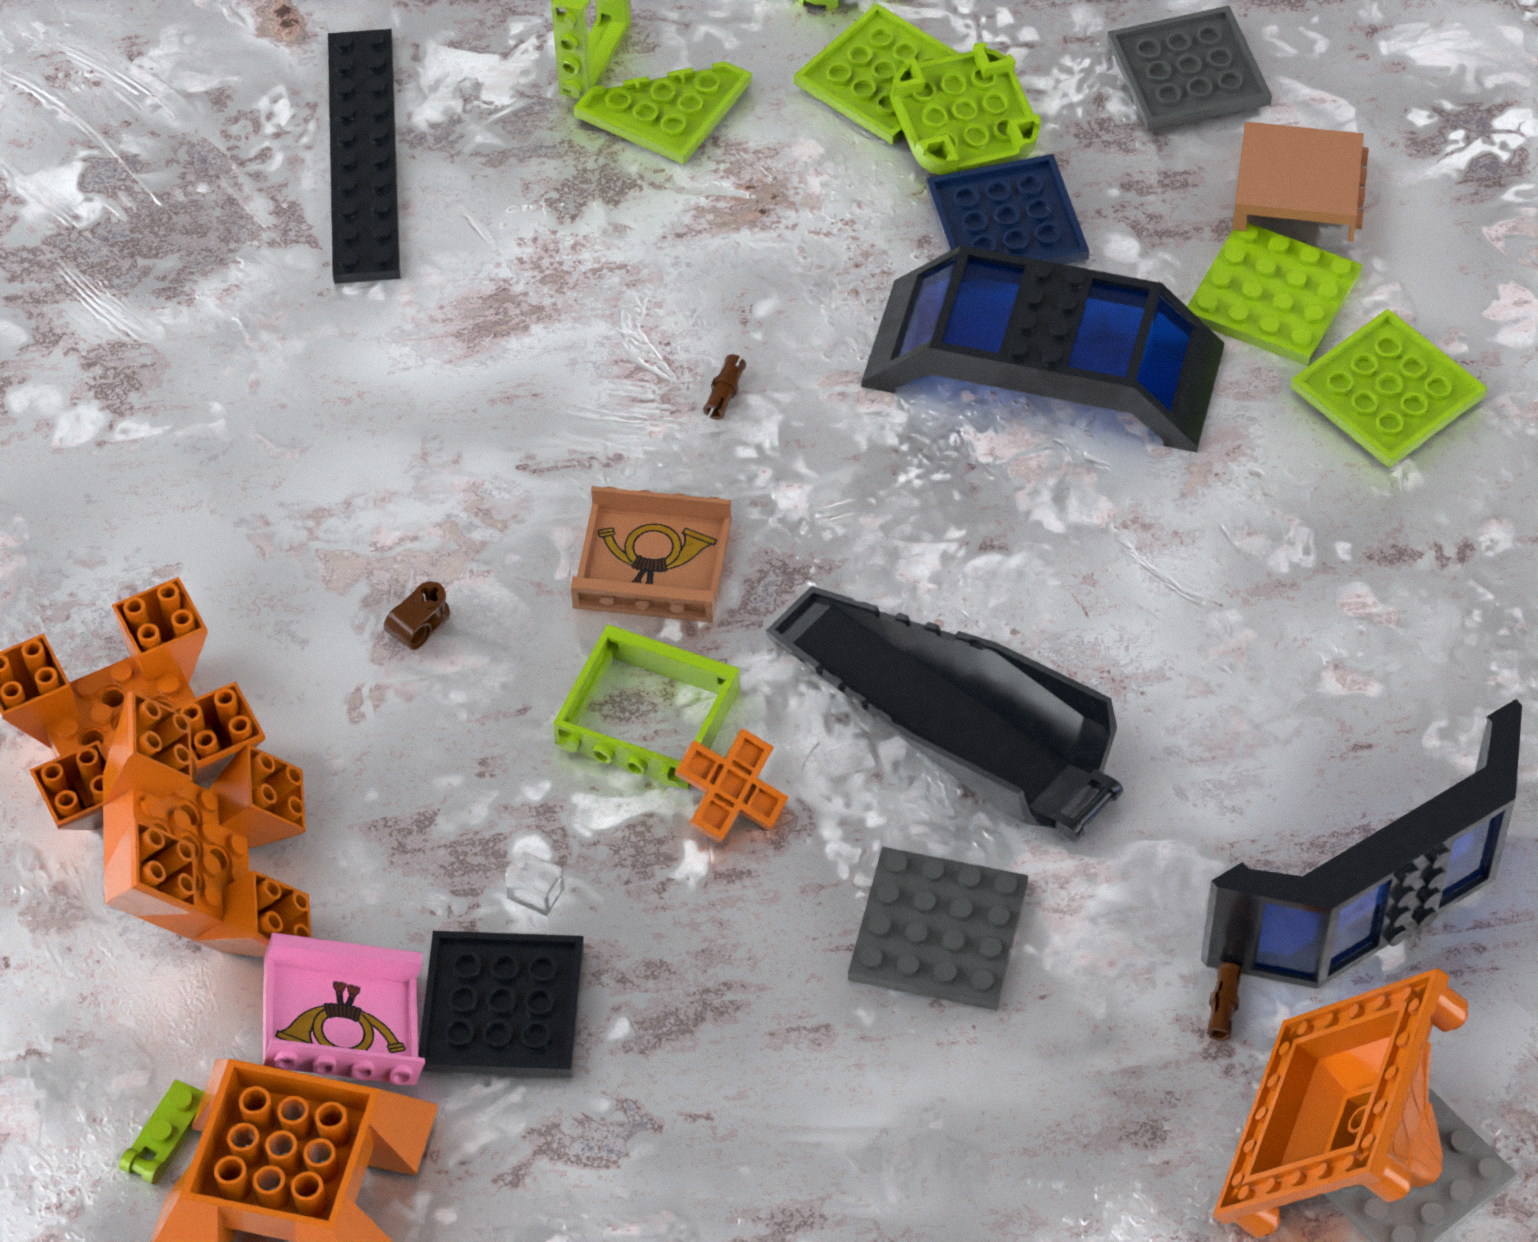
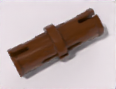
(724, 387)
(1224, 1001)

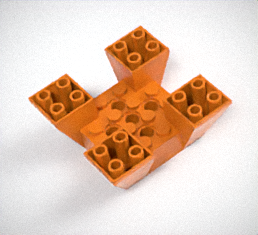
(83, 715)
(183, 849)
(313, 1200)

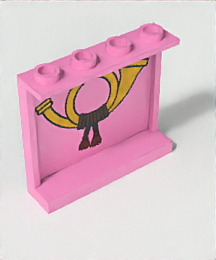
(341, 1009)

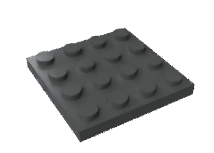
(1188, 68)
(938, 928)

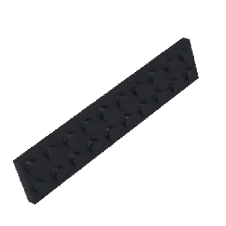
(363, 157)

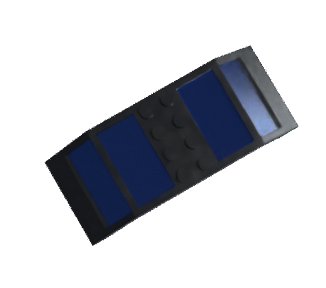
(1051, 336)
(1377, 890)

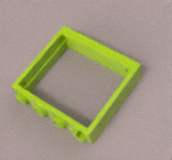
(585, 56)
(657, 658)

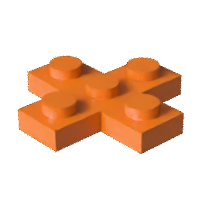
(731, 785)

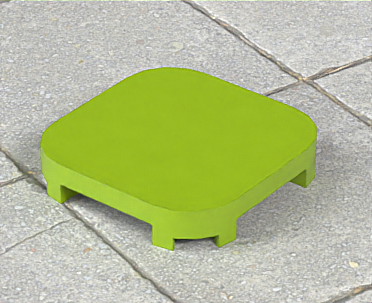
(964, 111)

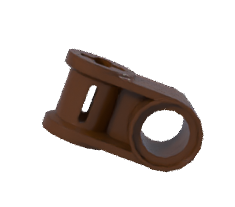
(418, 619)

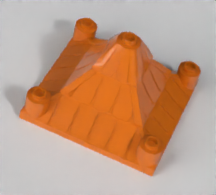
(1344, 1103)

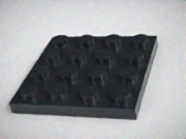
(501, 1003)

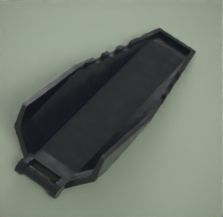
(966, 703)

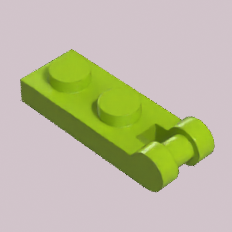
(163, 1133)

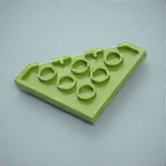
(667, 112)

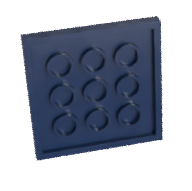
(1010, 210)

